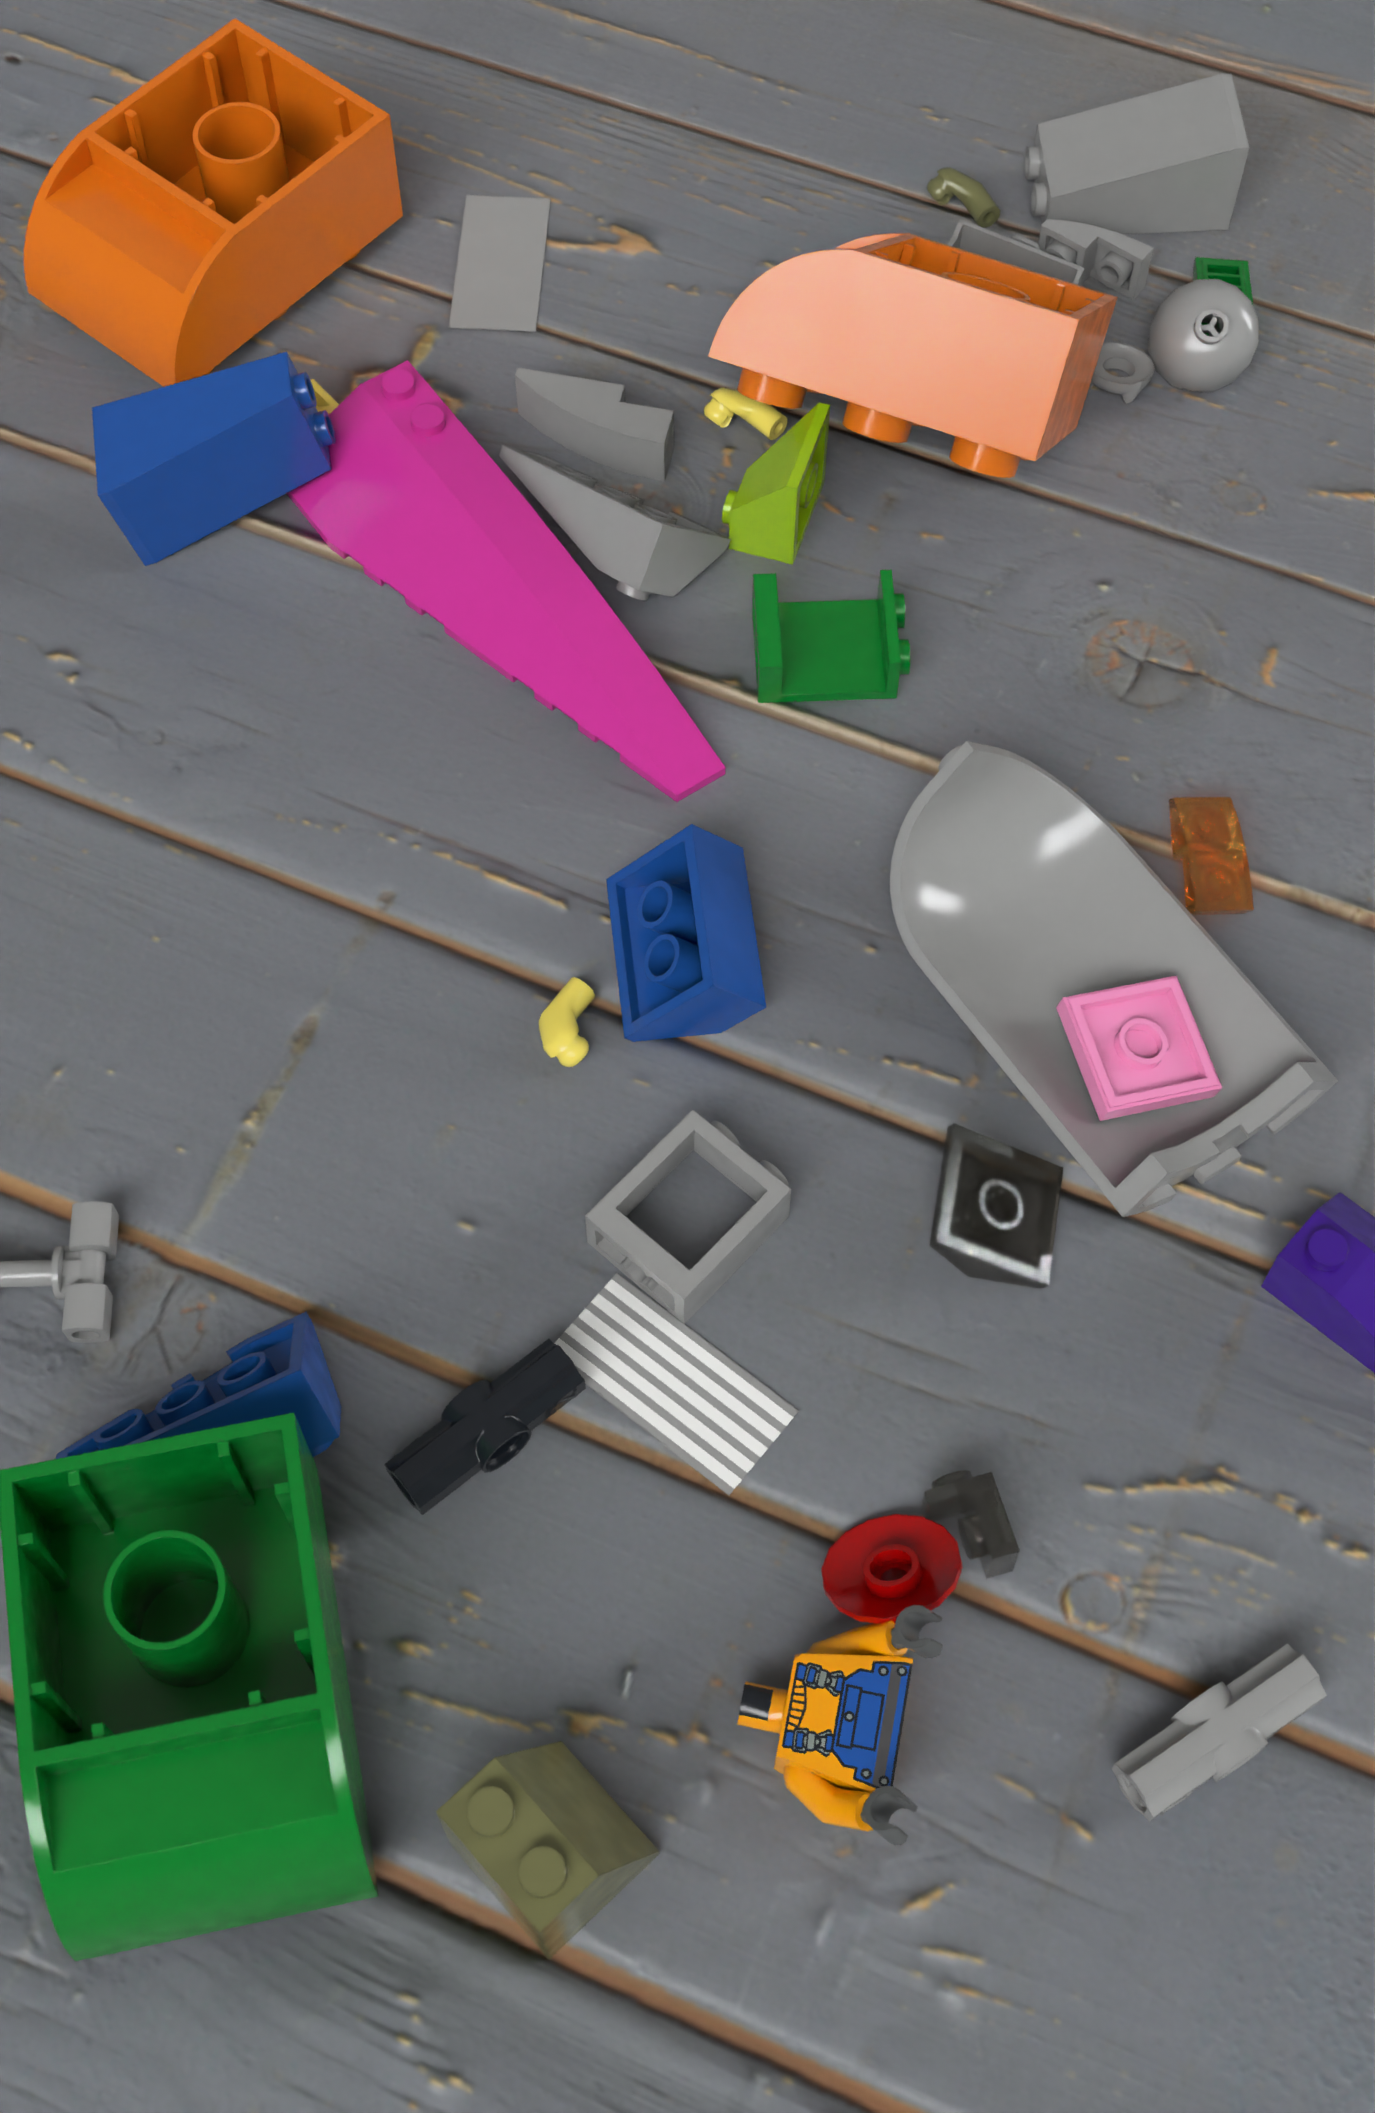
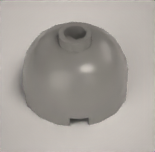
(1189, 356)

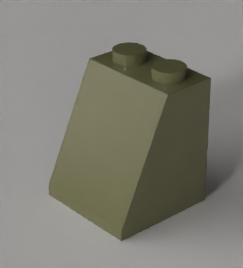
(545, 1841)

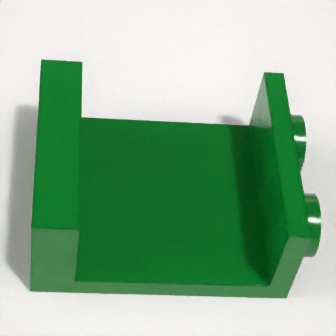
(828, 645)

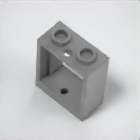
(649, 1264)

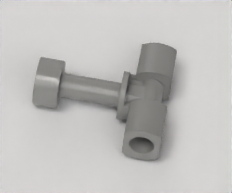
(76, 1272)

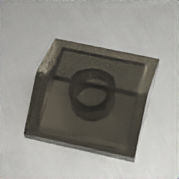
(996, 1210)

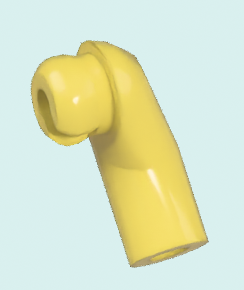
(760, 415)
(559, 1024)

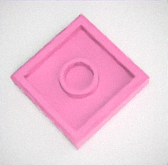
(1138, 1047)

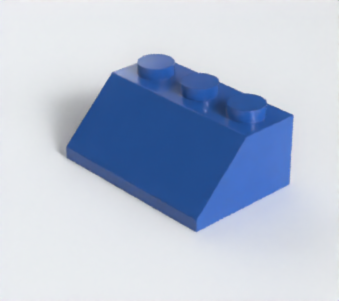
(685, 939)

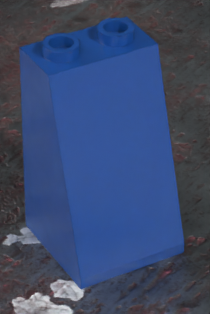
(207, 452)

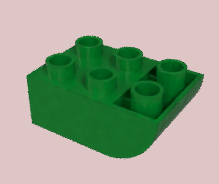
(181, 1688)

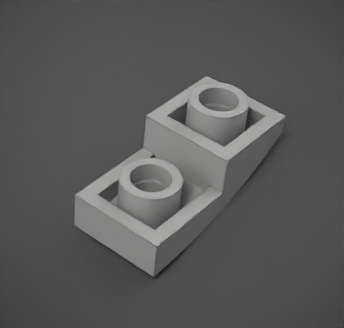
(1104, 254)

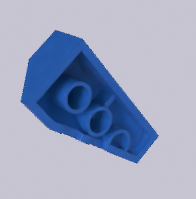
(268, 1377)

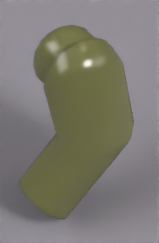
(968, 191)

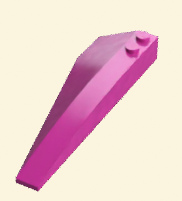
(462, 544)

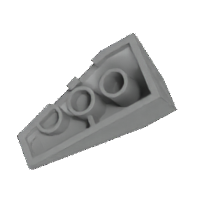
(616, 531)

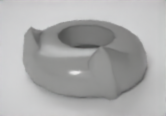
(1125, 358)

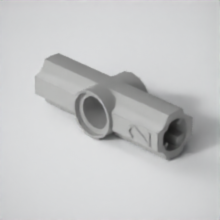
(1218, 1732)

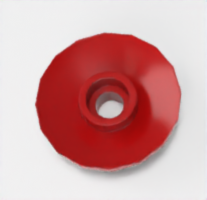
(891, 1566)

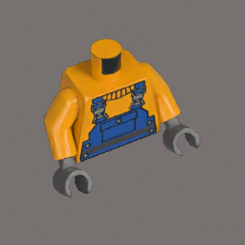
(845, 1721)

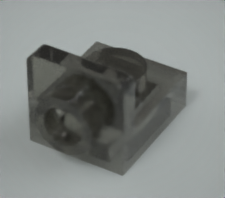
(985, 1527)

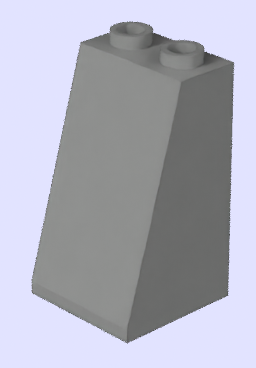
(1144, 161)

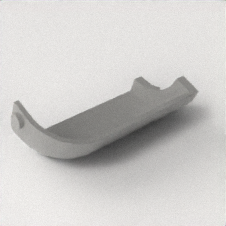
(1033, 898)

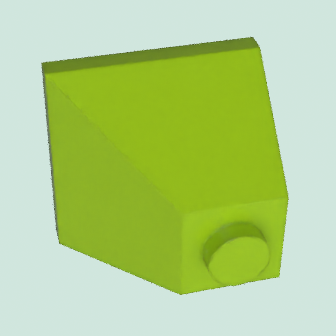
(780, 491)

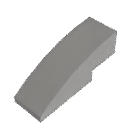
(597, 422)

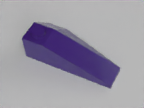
(1330, 1276)

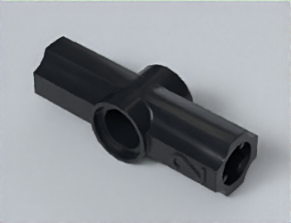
(485, 1426)

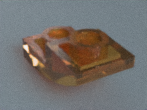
(1213, 855)

